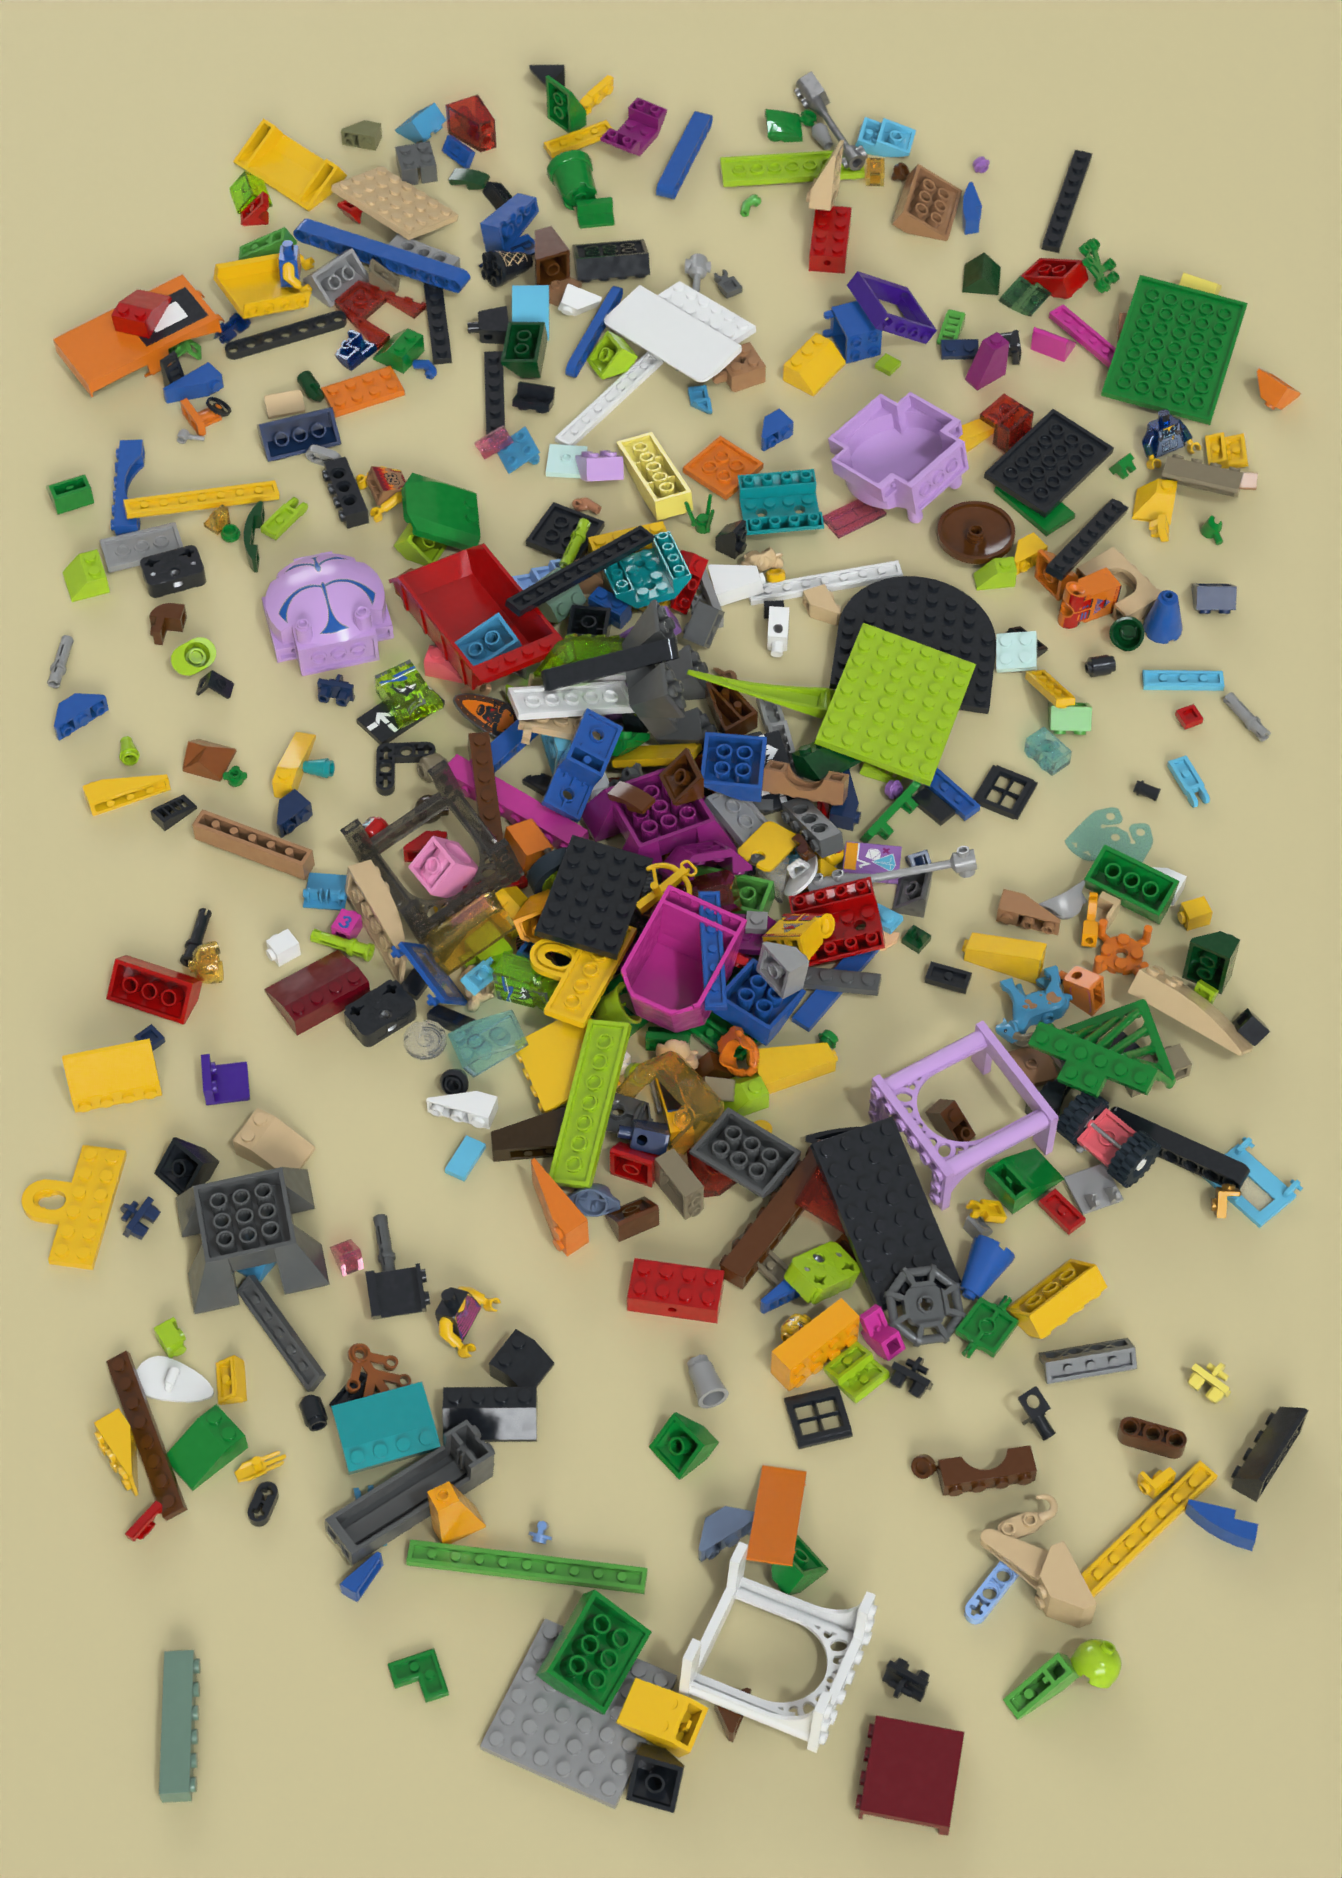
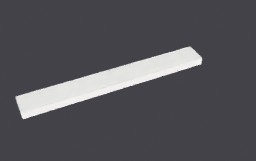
(609, 400)
(833, 580)

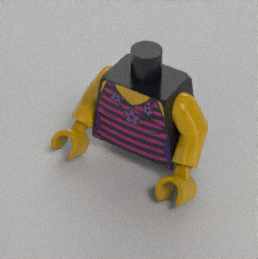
(457, 1313)

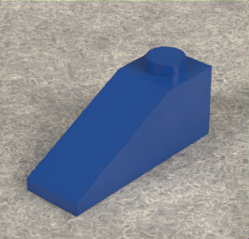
(196, 384)

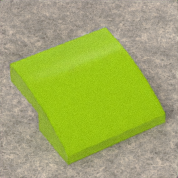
(856, 1372)

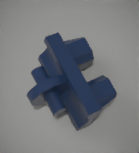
(336, 689)
(135, 1227)

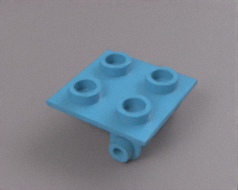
(520, 451)
(325, 891)

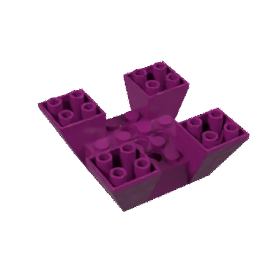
(659, 827)

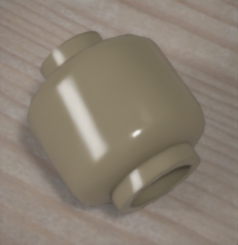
(426, 763)

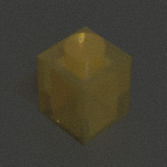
(875, 171)

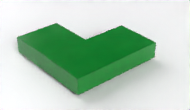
(422, 1668)

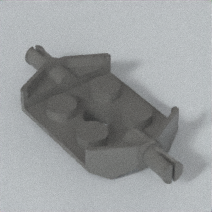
(632, 1110)

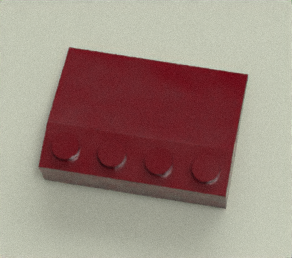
(318, 991)

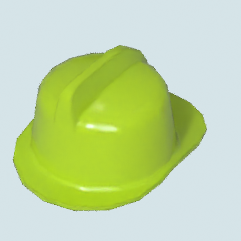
(193, 656)

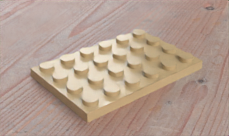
(394, 203)

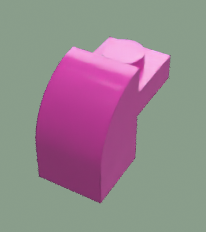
(879, 1335)

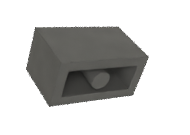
(703, 624)

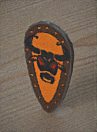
(485, 712)

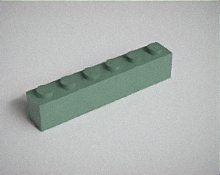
(178, 1726)

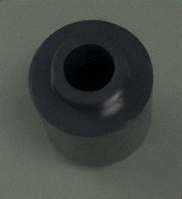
(1100, 665)
(313, 1412)

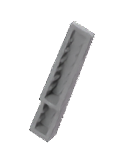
(774, 720)

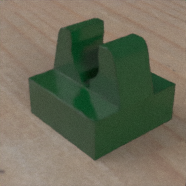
(916, 939)

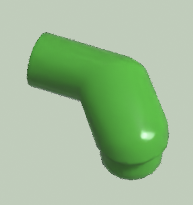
(746, 205)

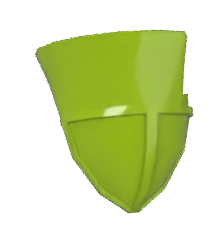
(611, 1008)

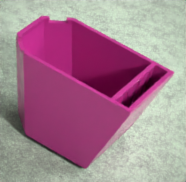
(666, 961)

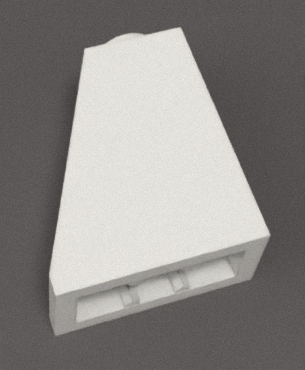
(736, 582)

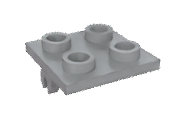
(1093, 1189)

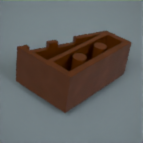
(730, 710)

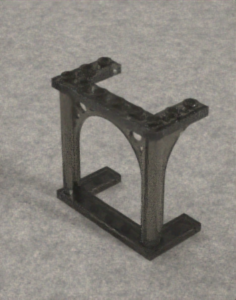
(409, 906)

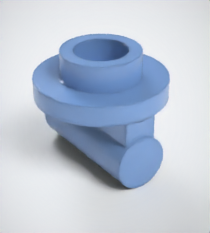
(540, 1535)

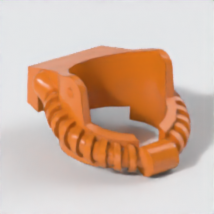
(727, 1046)

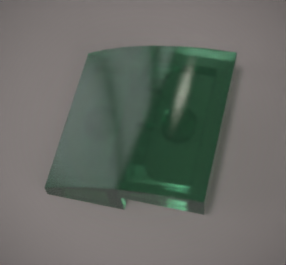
(1024, 296)

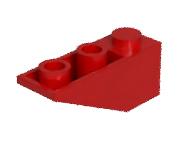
(696, 566)

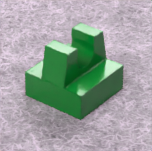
(1123, 464)

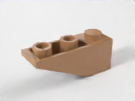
(1022, 911)

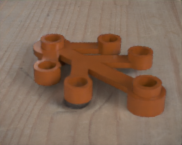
(375, 1377)

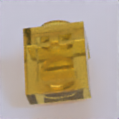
(218, 520)

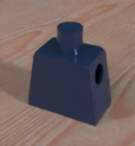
(653, 1136)

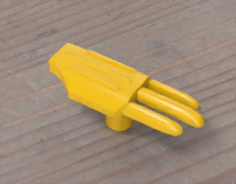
(256, 1467)

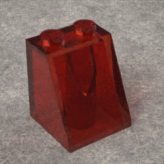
(471, 123)

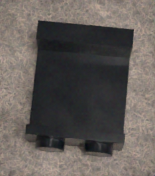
(397, 1292)

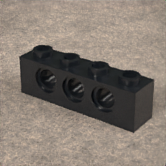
(346, 492)

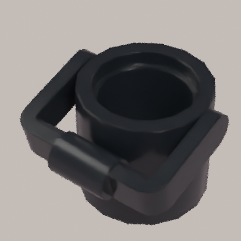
(1014, 346)

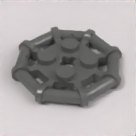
(918, 1316)

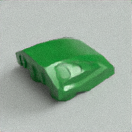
(783, 126)
(629, 741)

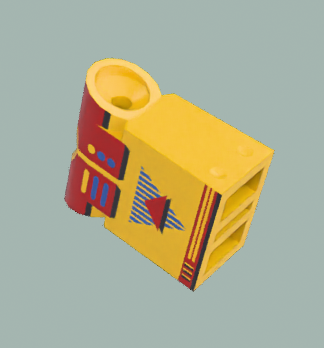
(802, 931)

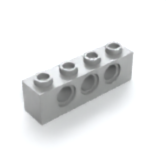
(424, 250)

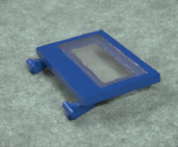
(437, 980)

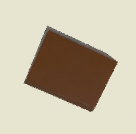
(683, 779)
(633, 1218)

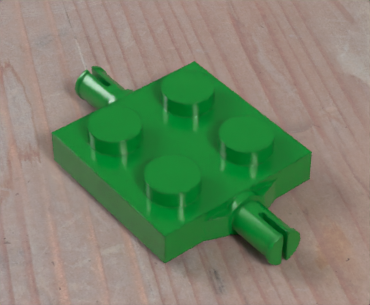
(987, 1327)

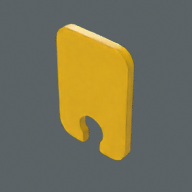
(770, 841)

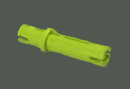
(577, 538)

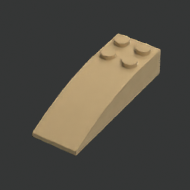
(378, 911)
(1187, 1007)

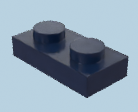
(959, 349)

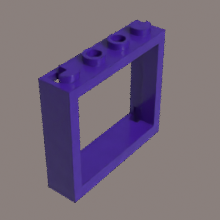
(870, 289)

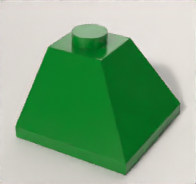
(683, 1445)
(802, 1573)

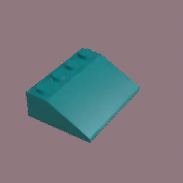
(385, 1428)

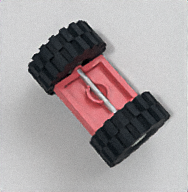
(1108, 1138)

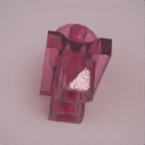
(493, 442)

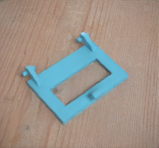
(1262, 1191)

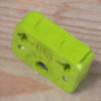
(822, 1272)

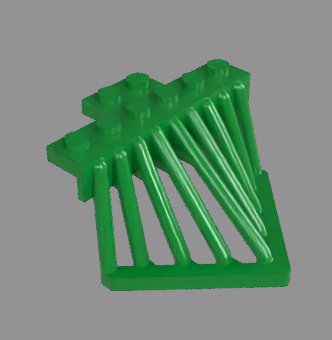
(1091, 1064)

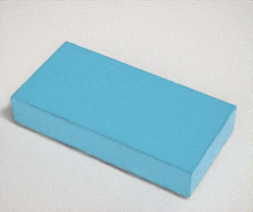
(465, 1158)

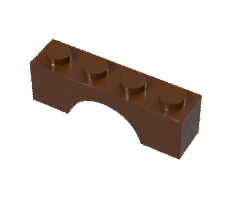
(959, 1477)

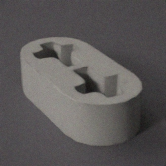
(319, 454)

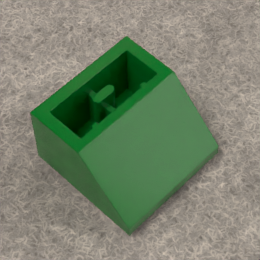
(70, 494)

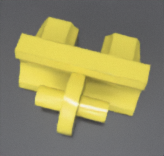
(1201, 1376)

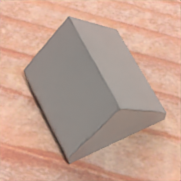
(976, 1227)

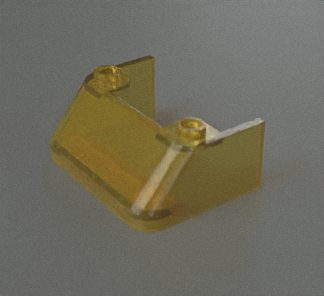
(698, 1101)

